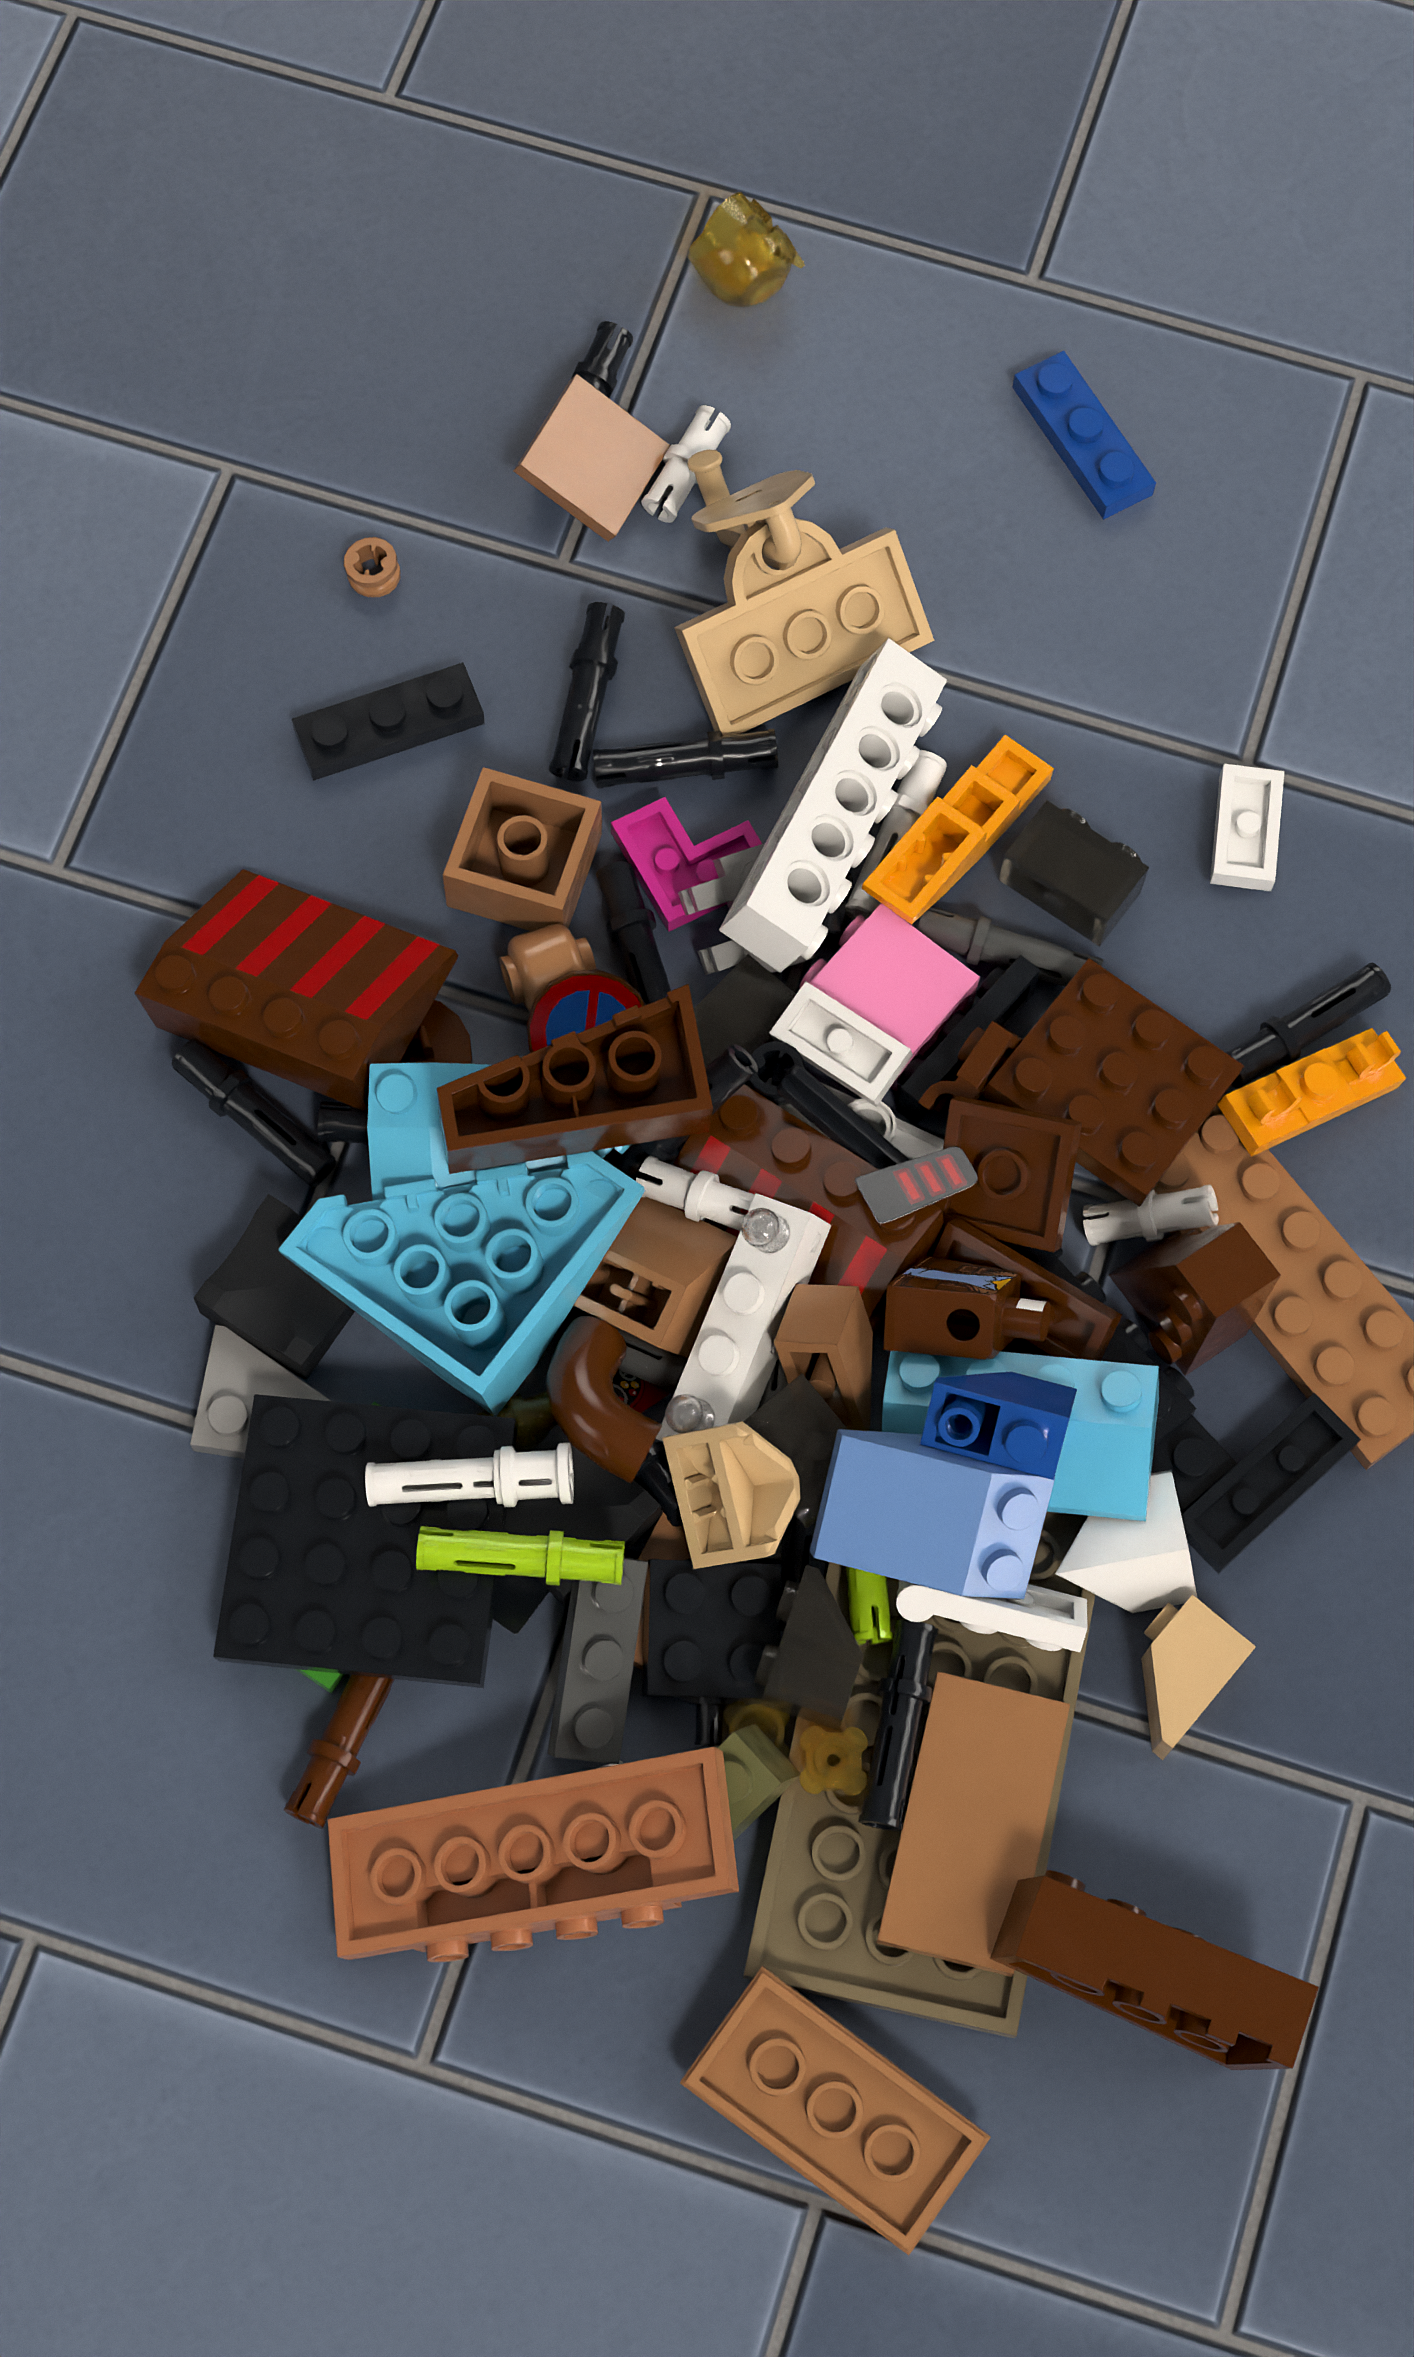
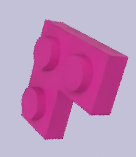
(669, 861)

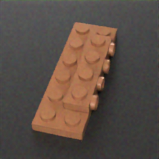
(533, 1859)

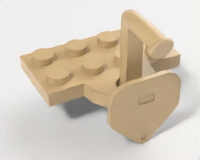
(802, 620)

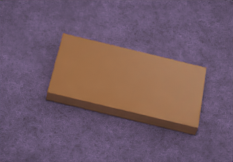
(972, 1819)
(835, 2109)

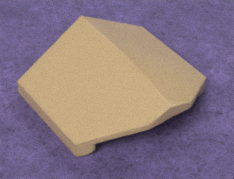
(731, 1492)

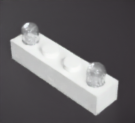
(738, 1333)

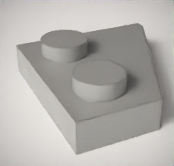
(227, 1395)

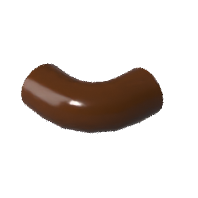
(586, 1403)

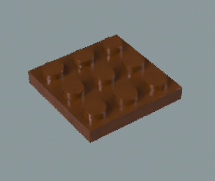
(1123, 1072)

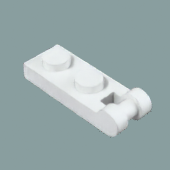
(1043, 1617)

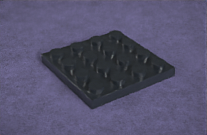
(336, 1582)

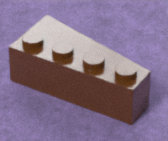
(584, 1092)
(1154, 1974)

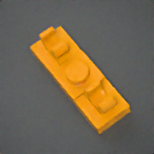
(1313, 1090)

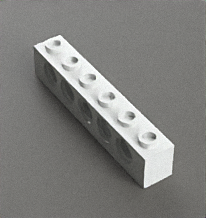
(834, 808)

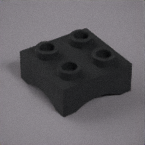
(271, 1298)
(600, 1511)

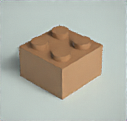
(522, 852)

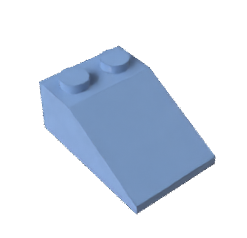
(929, 1516)

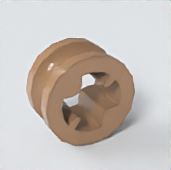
(367, 584)

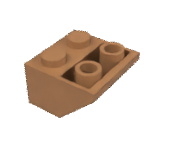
(659, 1276)

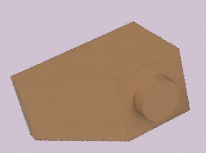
(831, 1344)

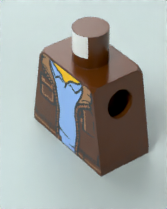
(960, 1310)

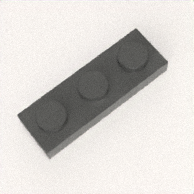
(597, 1667)

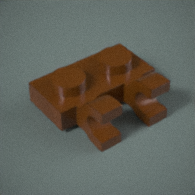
(981, 1058)

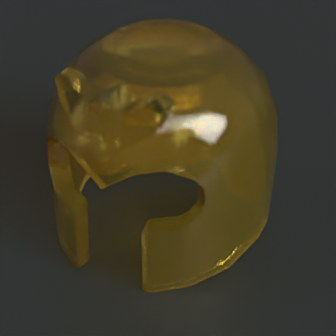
(743, 260)

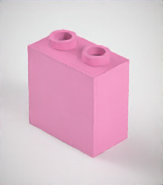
(896, 980)

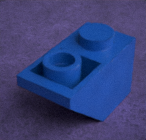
(1000, 1420)

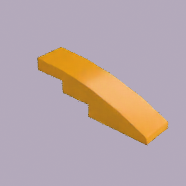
(958, 830)

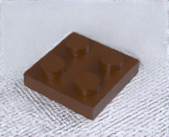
(1021, 1169)

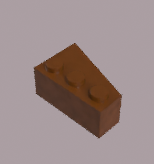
(1198, 1291)

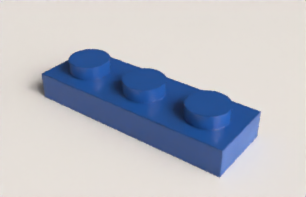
(1083, 435)

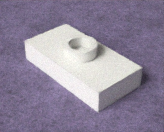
(1247, 827)
(841, 1043)

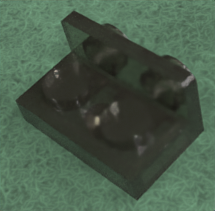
(805, 1431)

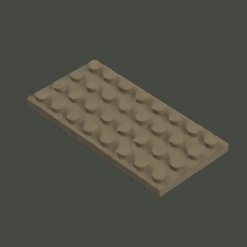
(833, 1874)

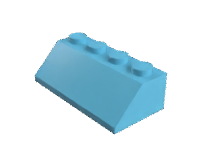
(1108, 1435)

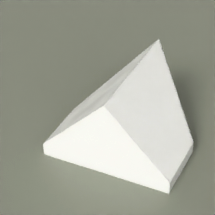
(1132, 1560)

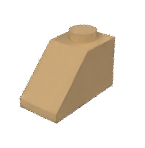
(1187, 1668)

